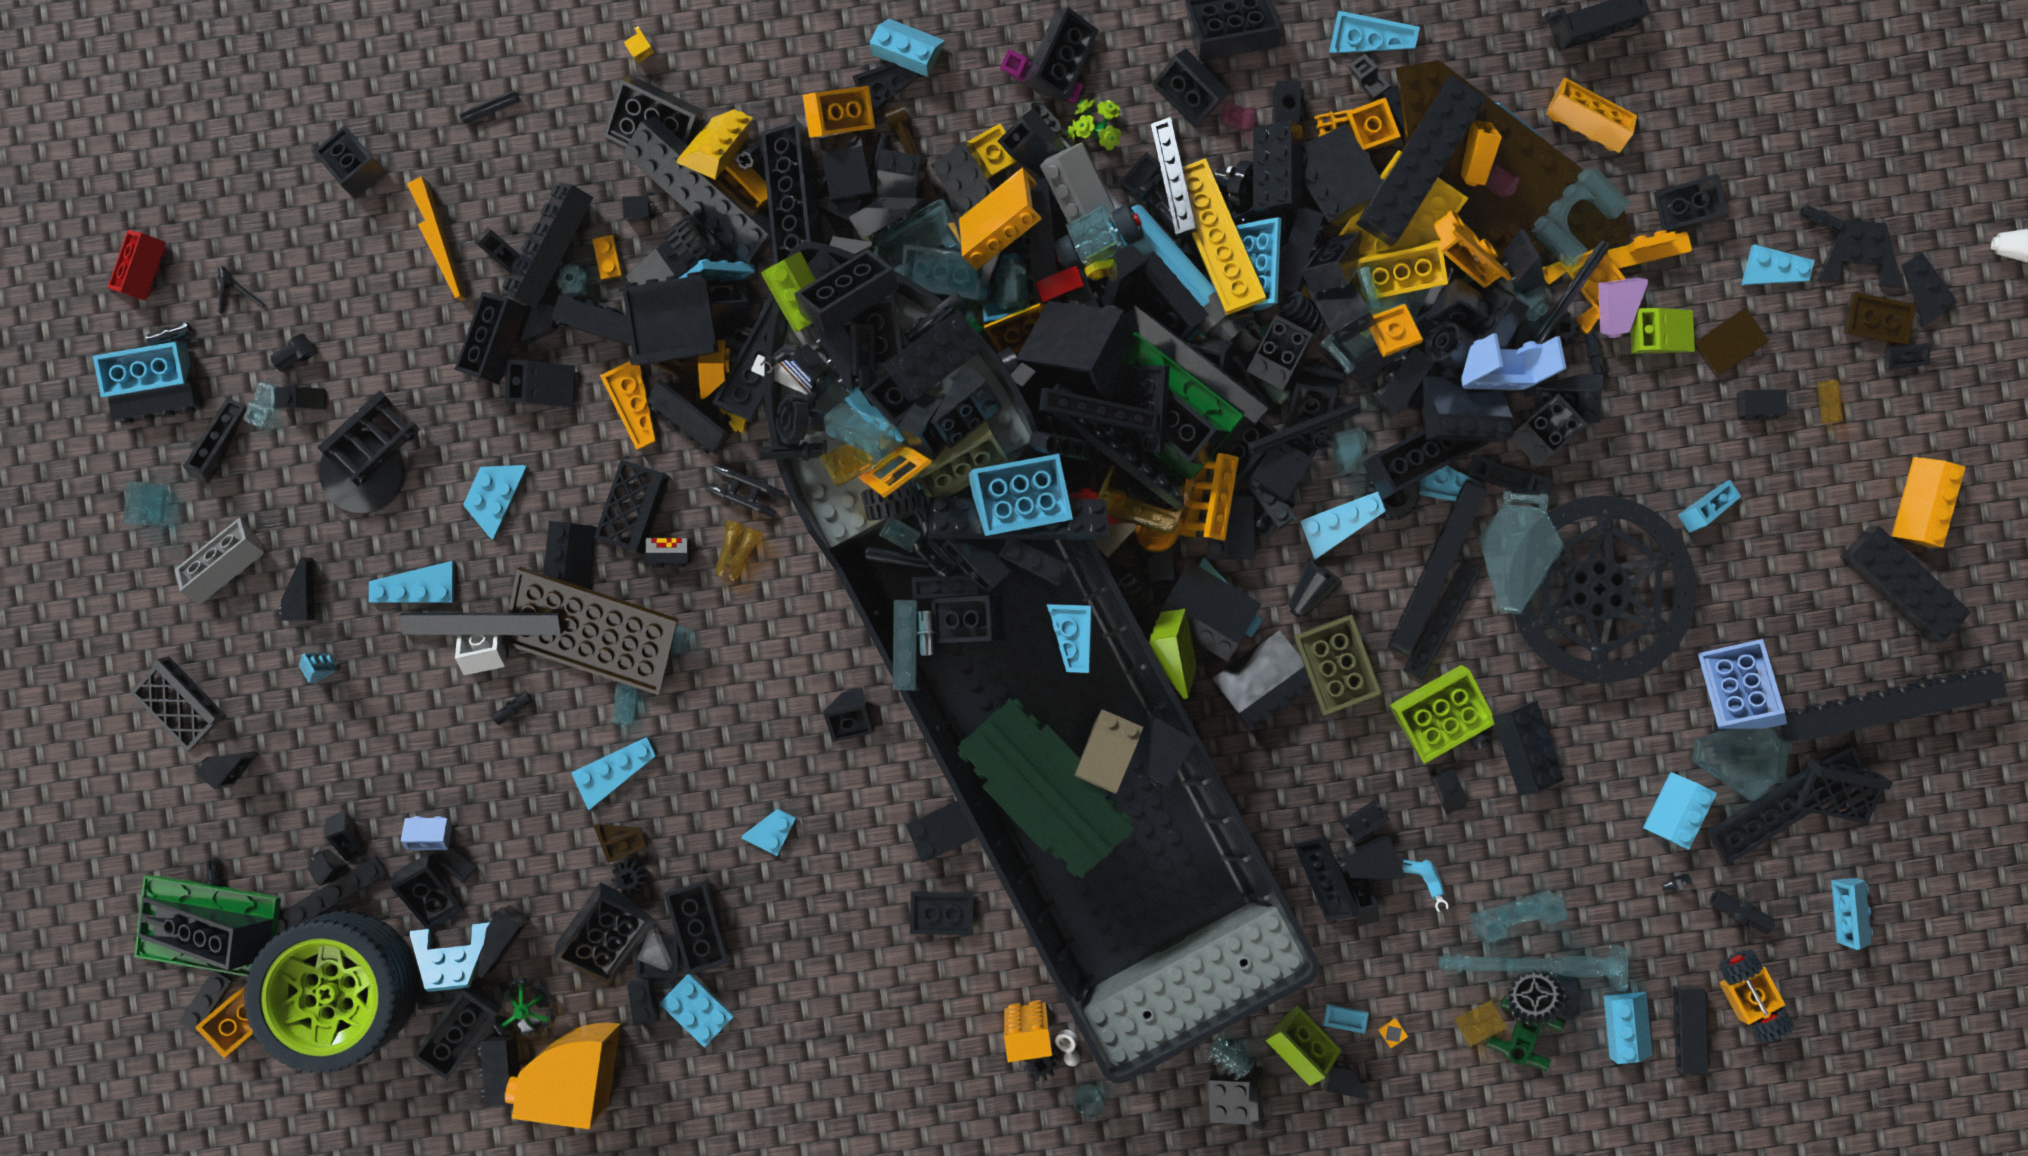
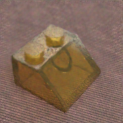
(846, 463)

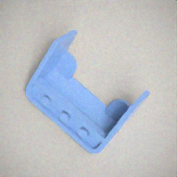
(1511, 368)

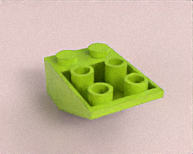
(1662, 331)

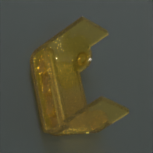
(1141, 513)

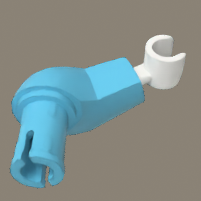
(1430, 876)

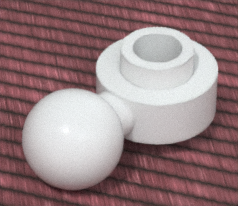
(1067, 1042)

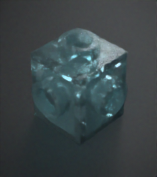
(572, 280)

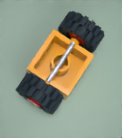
(1754, 996)

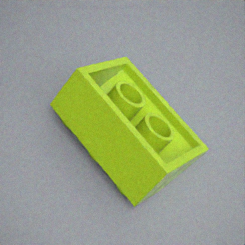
(785, 280)
(1303, 1046)

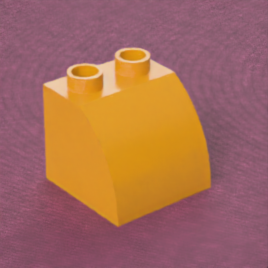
(568, 1079)

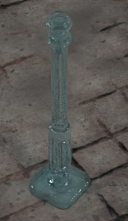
(1614, 966)

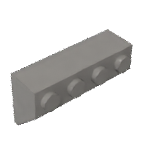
(1076, 182)
(218, 562)

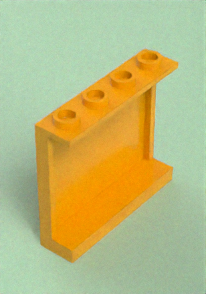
(998, 219)

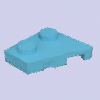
(771, 831)

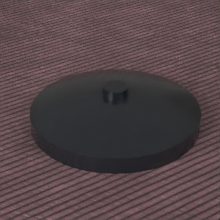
(367, 497)

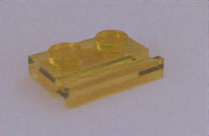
(1480, 1023)

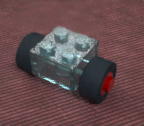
(1098, 236)

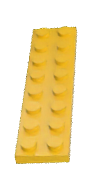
(1220, 242)

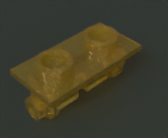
(1830, 401)

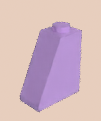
(1619, 305)

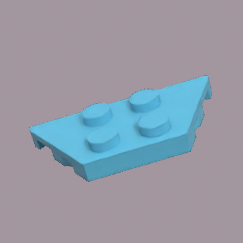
(493, 495)

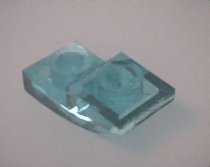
(625, 704)

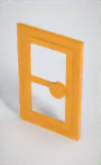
(881, 485)

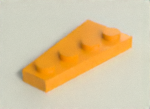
(630, 398)

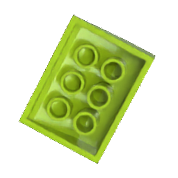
(1174, 649)
(1443, 713)

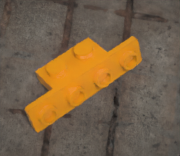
(1650, 249)

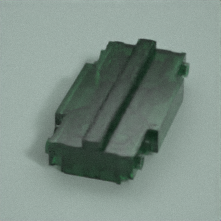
(1037, 786)

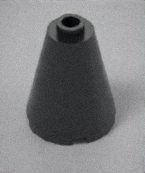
(1312, 588)

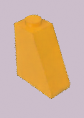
(1480, 152)

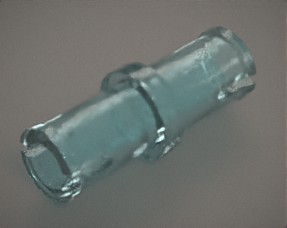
(1369, 288)

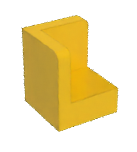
(639, 46)

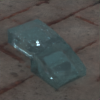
(262, 406)

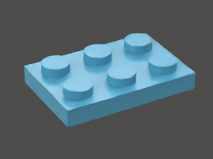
(696, 1009)

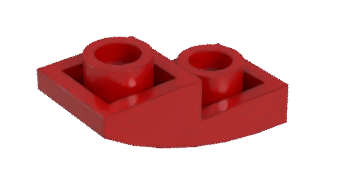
(1059, 284)

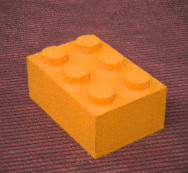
(838, 111)

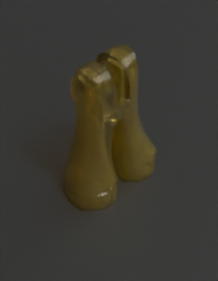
(732, 532)

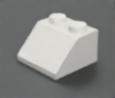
(479, 653)

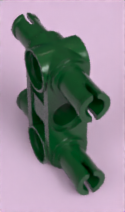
(1524, 1038)

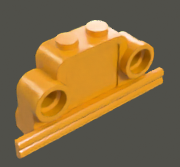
(1467, 252)

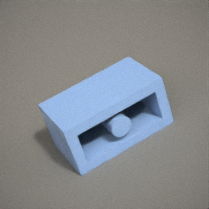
(426, 833)

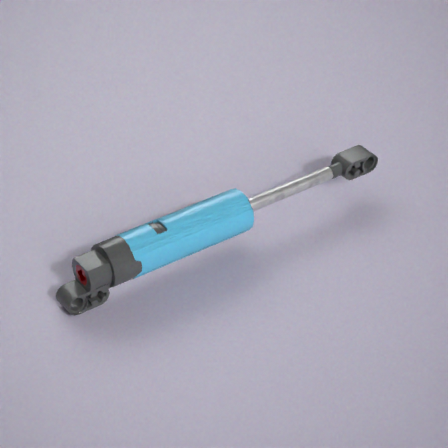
(1217, 324)

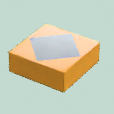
(1392, 1033)

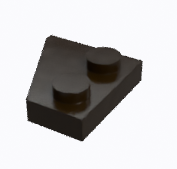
(620, 840)

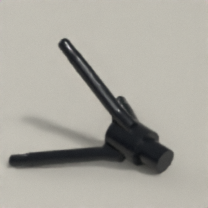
(226, 283)

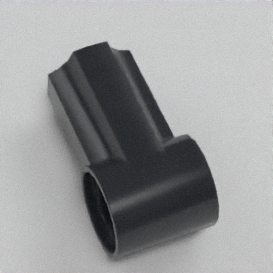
(750, 154)
(297, 350)

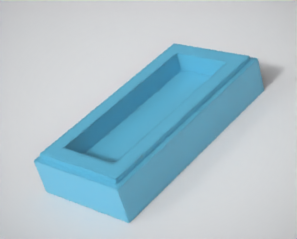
(1345, 1018)

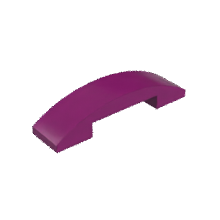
(1018, 66)

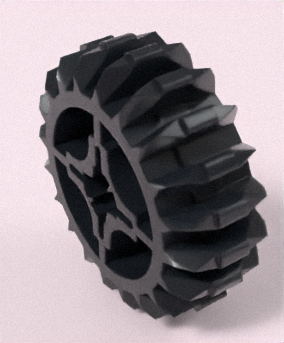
(1517, 997)

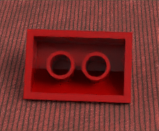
(137, 265)

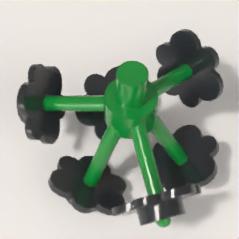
(515, 1000)

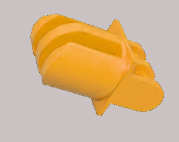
(1334, 121)

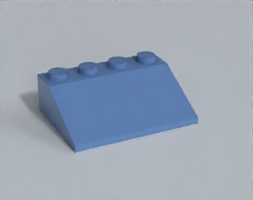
(1742, 687)

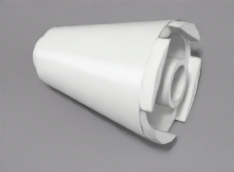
(2012, 244)

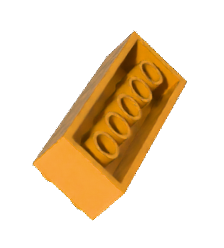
(1027, 1031)

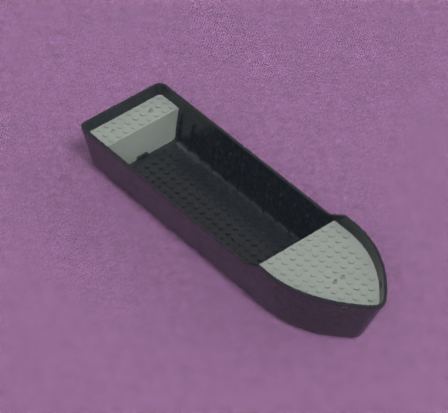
(1183, 913)

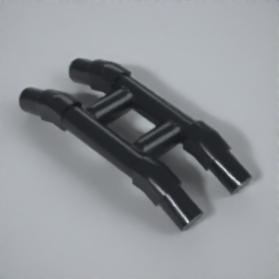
(756, 487)

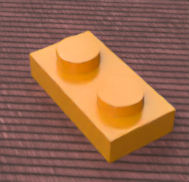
(607, 257)

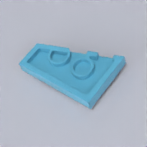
(723, 270)
(1073, 633)

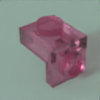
(1237, 117)

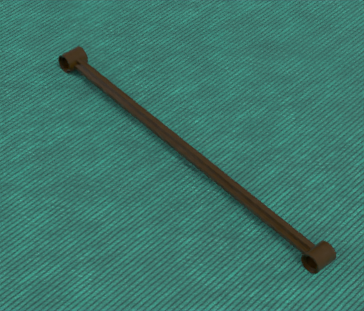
(898, 119)

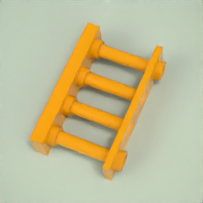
(1219, 502)

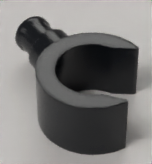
(1677, 882)

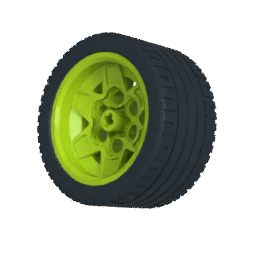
(282, 1015)

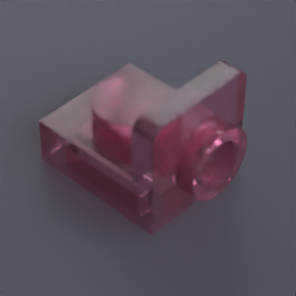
(1501, 182)

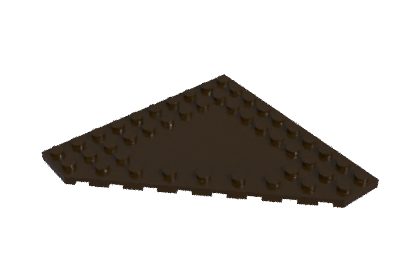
(1521, 153)

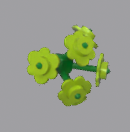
(1087, 125)

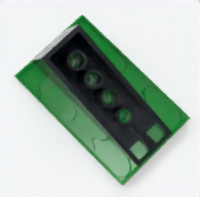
(1196, 415)
(204, 924)

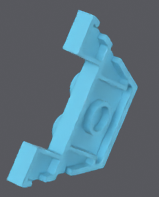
(449, 966)

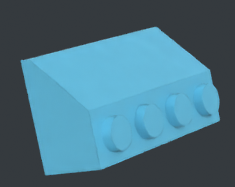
(142, 368)

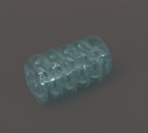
(1229, 1058)

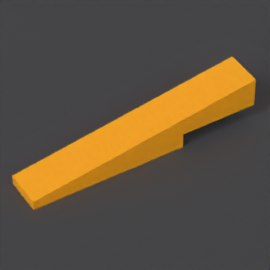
(434, 234)

